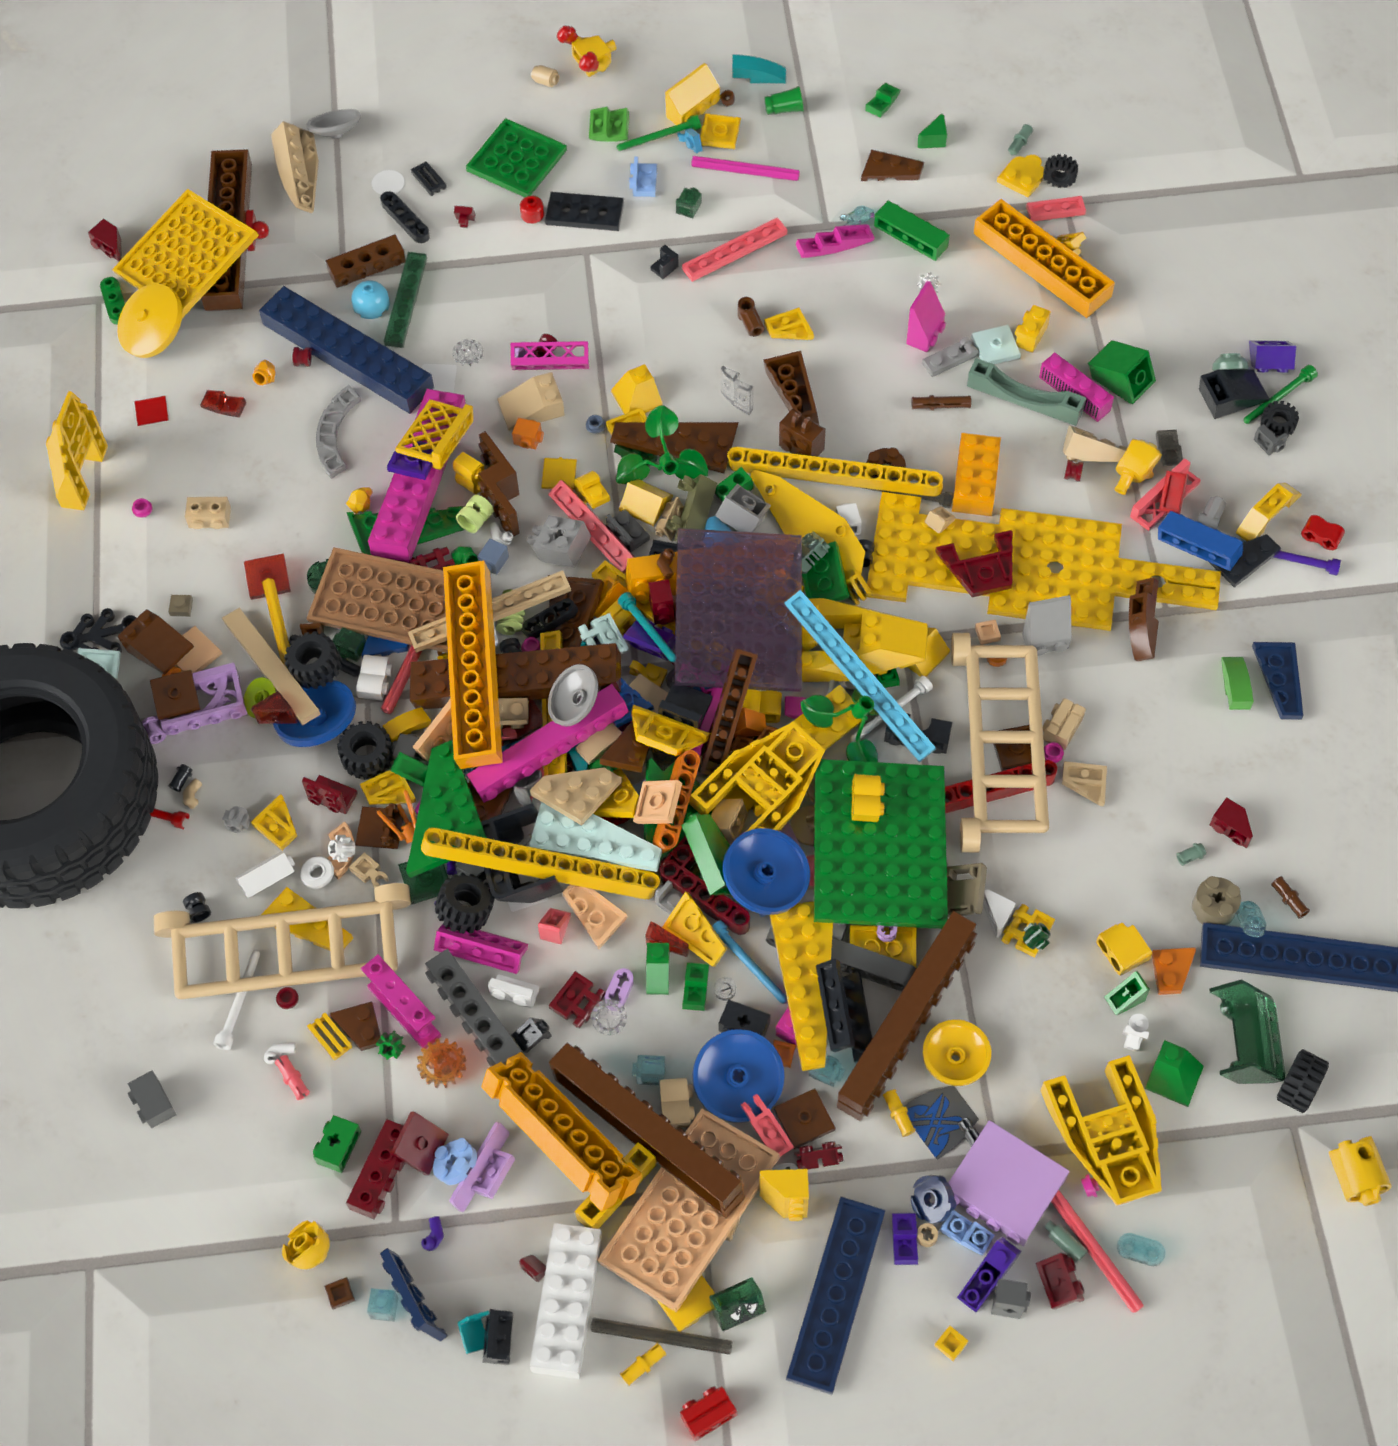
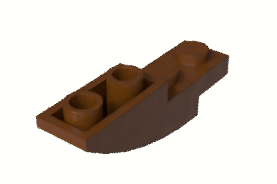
(1142, 624)

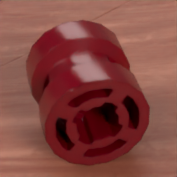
(540, 351)

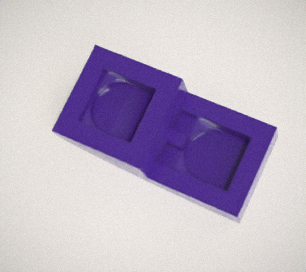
(904, 1238)

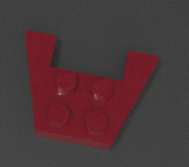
(982, 573)

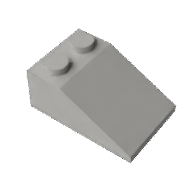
(1048, 625)

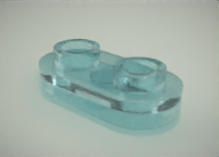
(1251, 919)
(1141, 1247)

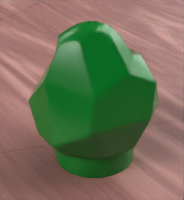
(463, 555)

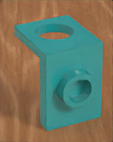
(472, 1332)

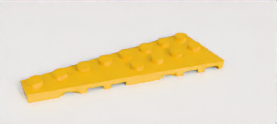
(800, 948)

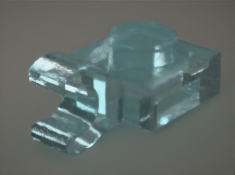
(858, 216)

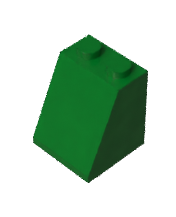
(1123, 370)

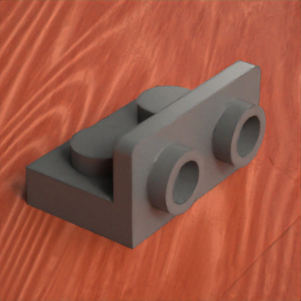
(627, 530)

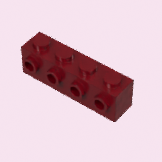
(377, 1174)

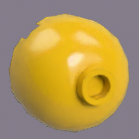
(306, 1246)

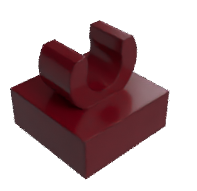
(464, 214)

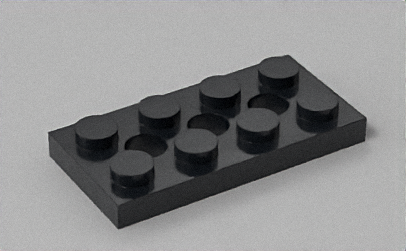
(589, 220)

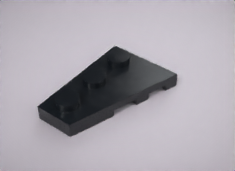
(1254, 555)

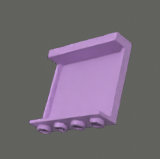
(1006, 1183)

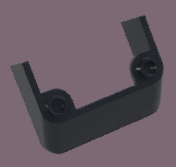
(506, 885)

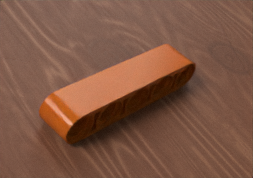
(688, 774)

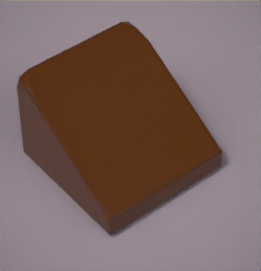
(310, 627)

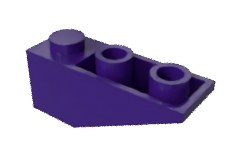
(985, 1278)

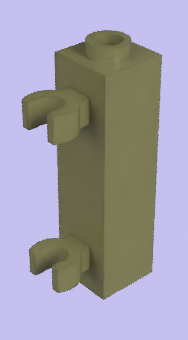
(697, 504)

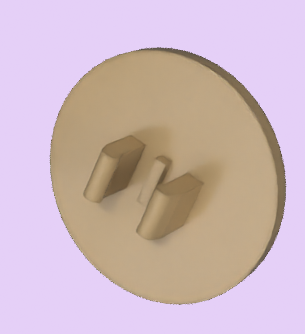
(803, 825)

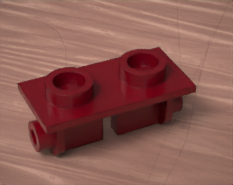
(810, 1156)

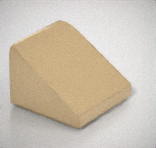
(939, 519)

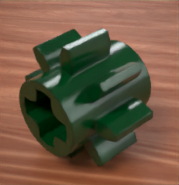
(1036, 936)

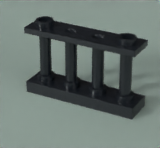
(844, 1009)

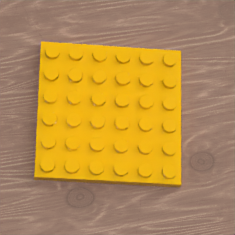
(187, 249)

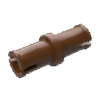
(1290, 897)

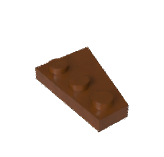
(626, 752)

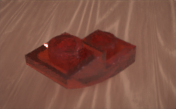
(222, 404)

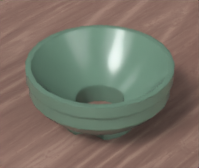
(1230, 361)

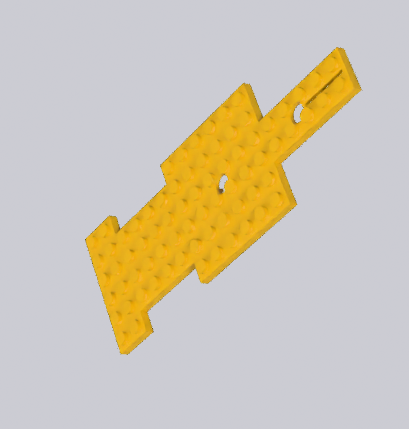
(1084, 547)

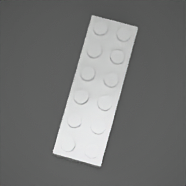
(566, 1301)

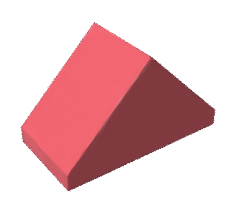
(554, 925)

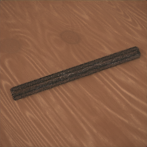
(661, 1336)

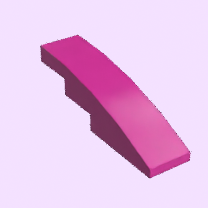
(833, 242)

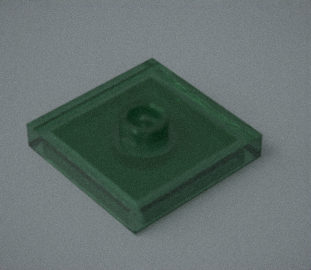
(424, 885)

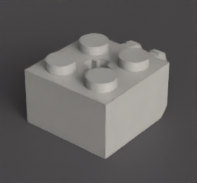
(742, 510)
(560, 541)

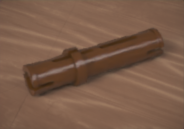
(940, 402)

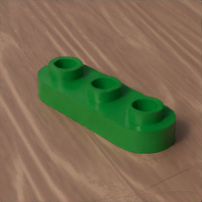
(112, 298)

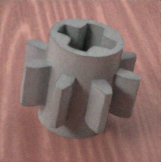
(236, 819)

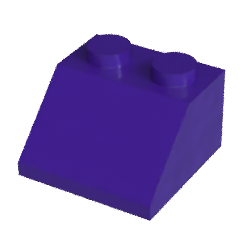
(1272, 355)
(639, 639)

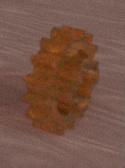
(435, 1055)

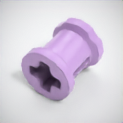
(153, 729)

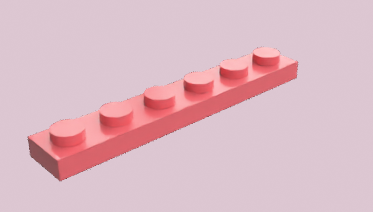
(734, 249)
(600, 533)

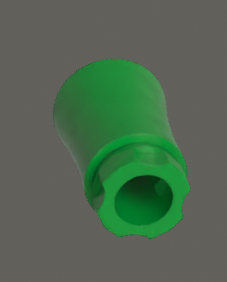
(784, 102)

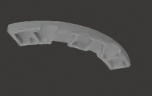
(328, 428)

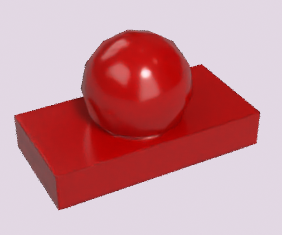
(259, 226)
(1173, 492)

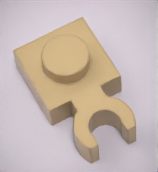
(367, 869)

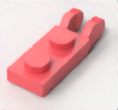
(768, 1127)

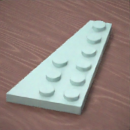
(593, 840)

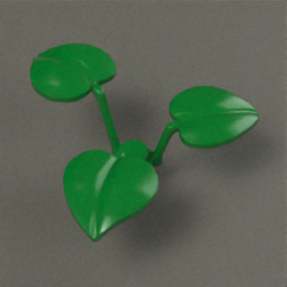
(661, 422)
(820, 713)

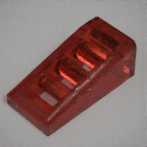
(657, 934)

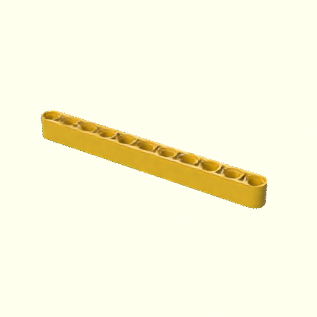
(842, 477)
(530, 865)

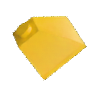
(637, 391)

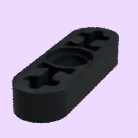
(557, 621)

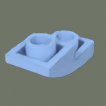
(967, 1233)

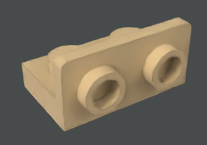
(513, 712)

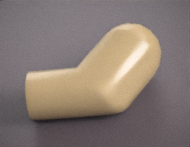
(189, 793)

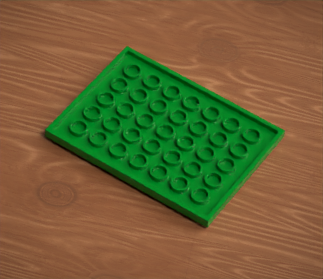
(886, 868)

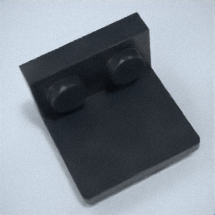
(685, 705)

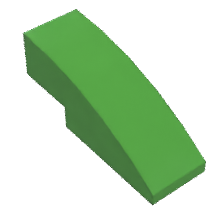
(1237, 683)

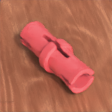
(292, 1077)

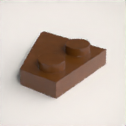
(359, 1024)

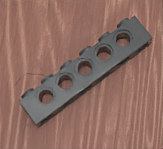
(446, 964)

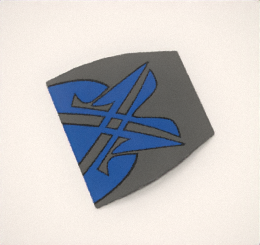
(937, 1119)

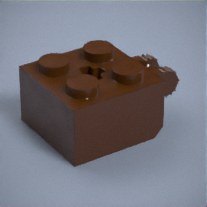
(801, 435)

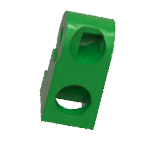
(738, 477)

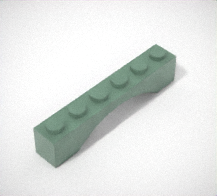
(1058, 405)

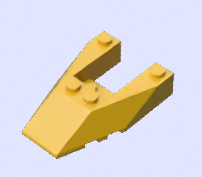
(74, 439)
(874, 636)
(770, 771)
(1116, 1143)

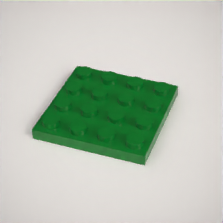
(516, 158)

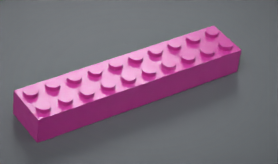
(409, 498)

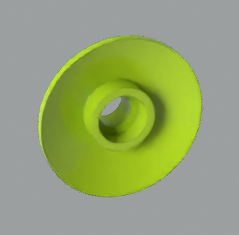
(257, 691)

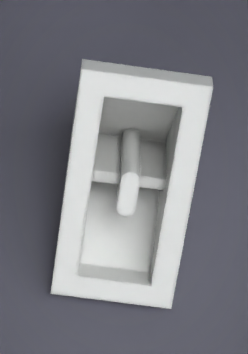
(998, 910)

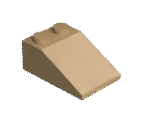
(532, 400)

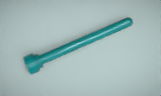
(628, 602)

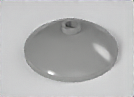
(334, 123)
(573, 695)

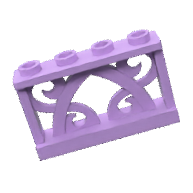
(215, 710)

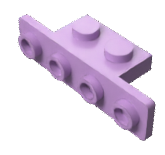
(488, 1172)

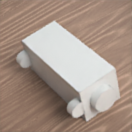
(265, 873)

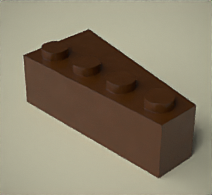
(792, 383)

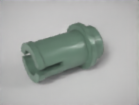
(1192, 853)

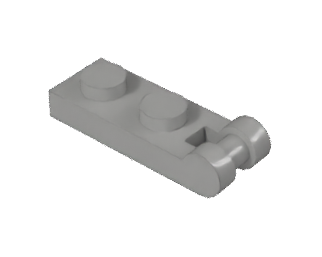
(950, 357)

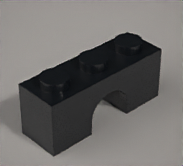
(937, 733)

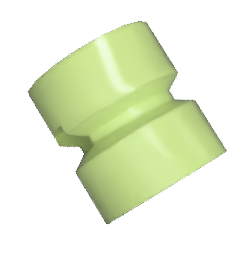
(474, 514)

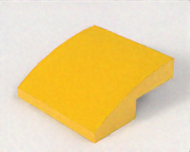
(694, 1306)

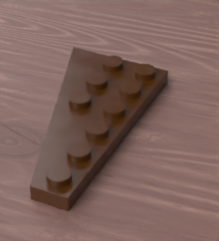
(708, 438)

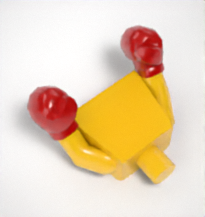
(589, 52)

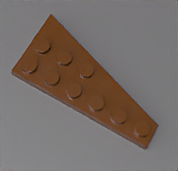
(586, 595)

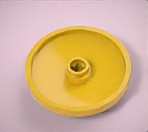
(150, 320)

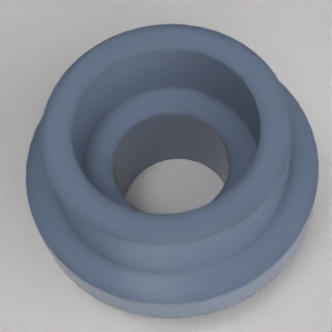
(595, 420)

